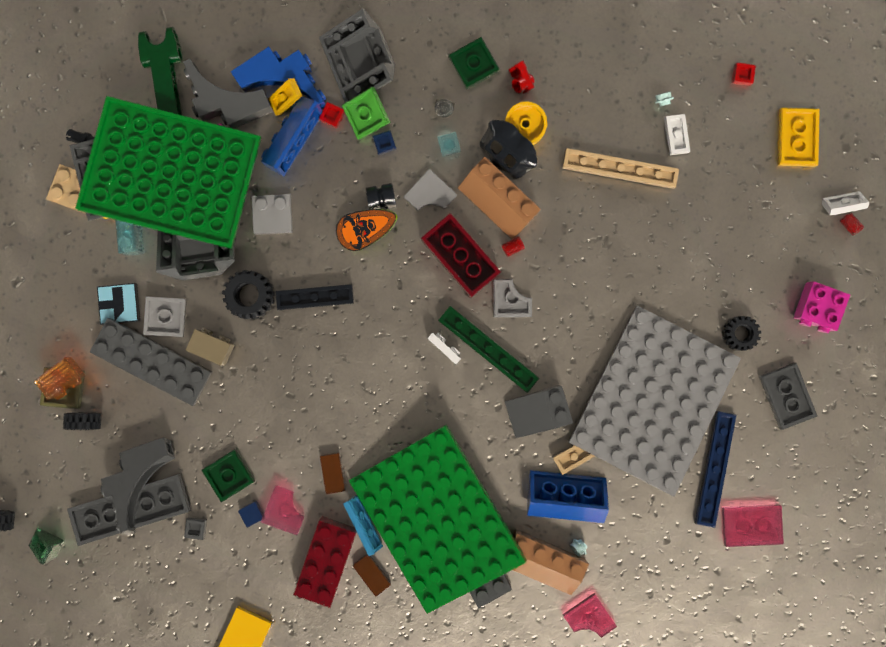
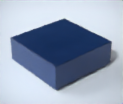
(384, 142)
(251, 514)

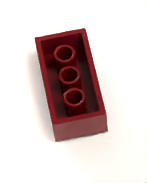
(460, 255)
(325, 561)

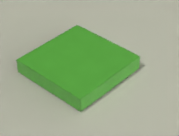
(366, 113)

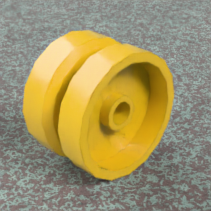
(533, 115)

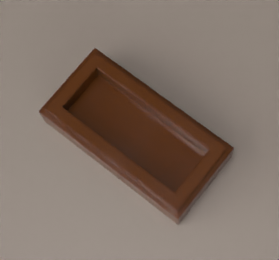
(332, 473)
(372, 575)

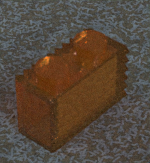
(60, 378)

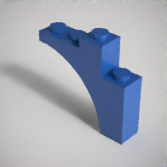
(270, 70)

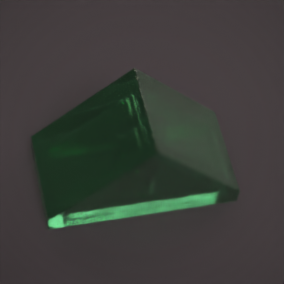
(45, 546)

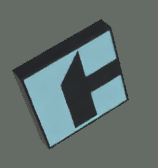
(118, 303)

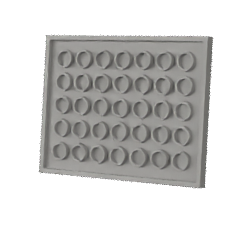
(654, 400)

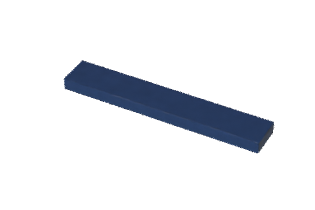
(715, 469)

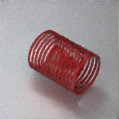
(852, 226)
(508, 248)

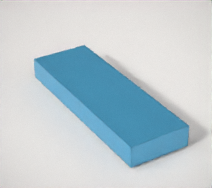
(363, 525)

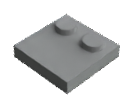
(272, 214)
(164, 316)

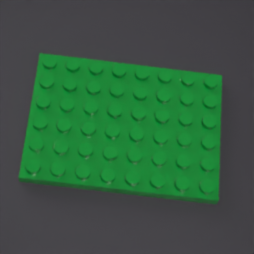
(168, 172)
(437, 519)

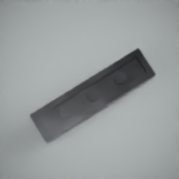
(314, 297)

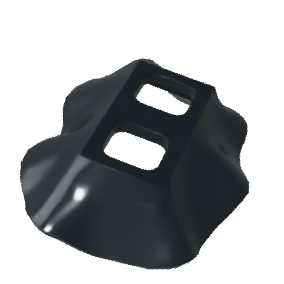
(513, 144)

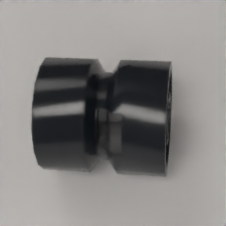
(381, 197)

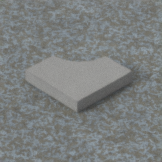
(430, 191)
(508, 301)

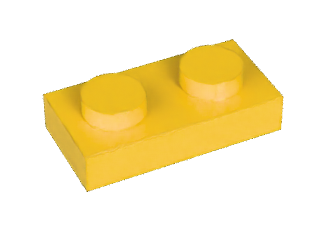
(285, 97)

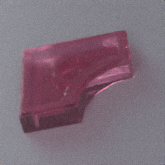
(281, 511)
(590, 616)

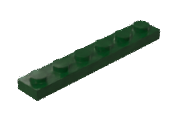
(488, 349)

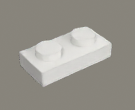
(677, 134)
(845, 203)
(452, 353)

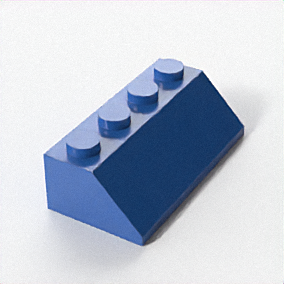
(292, 135)
(567, 497)

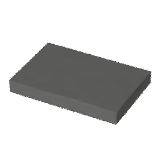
(788, 396)

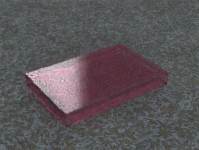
(752, 525)

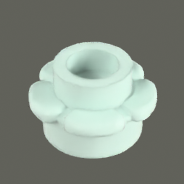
(664, 98)
(578, 547)

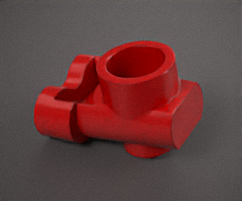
(522, 79)

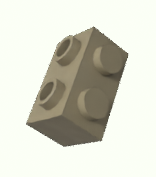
(210, 347)

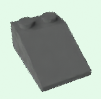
(539, 411)

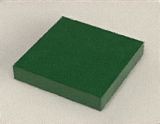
(474, 63)
(228, 475)

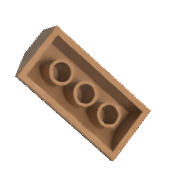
(498, 198)
(550, 563)

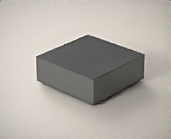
(195, 528)

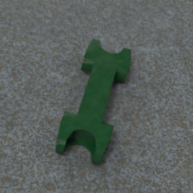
(161, 61)

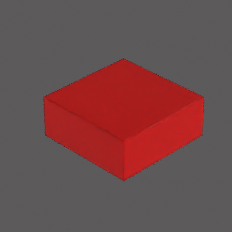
(744, 74)
(331, 115)

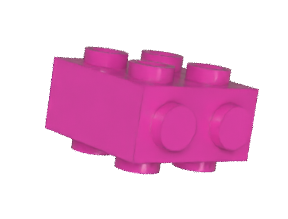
(821, 307)

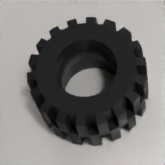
(233, 289)

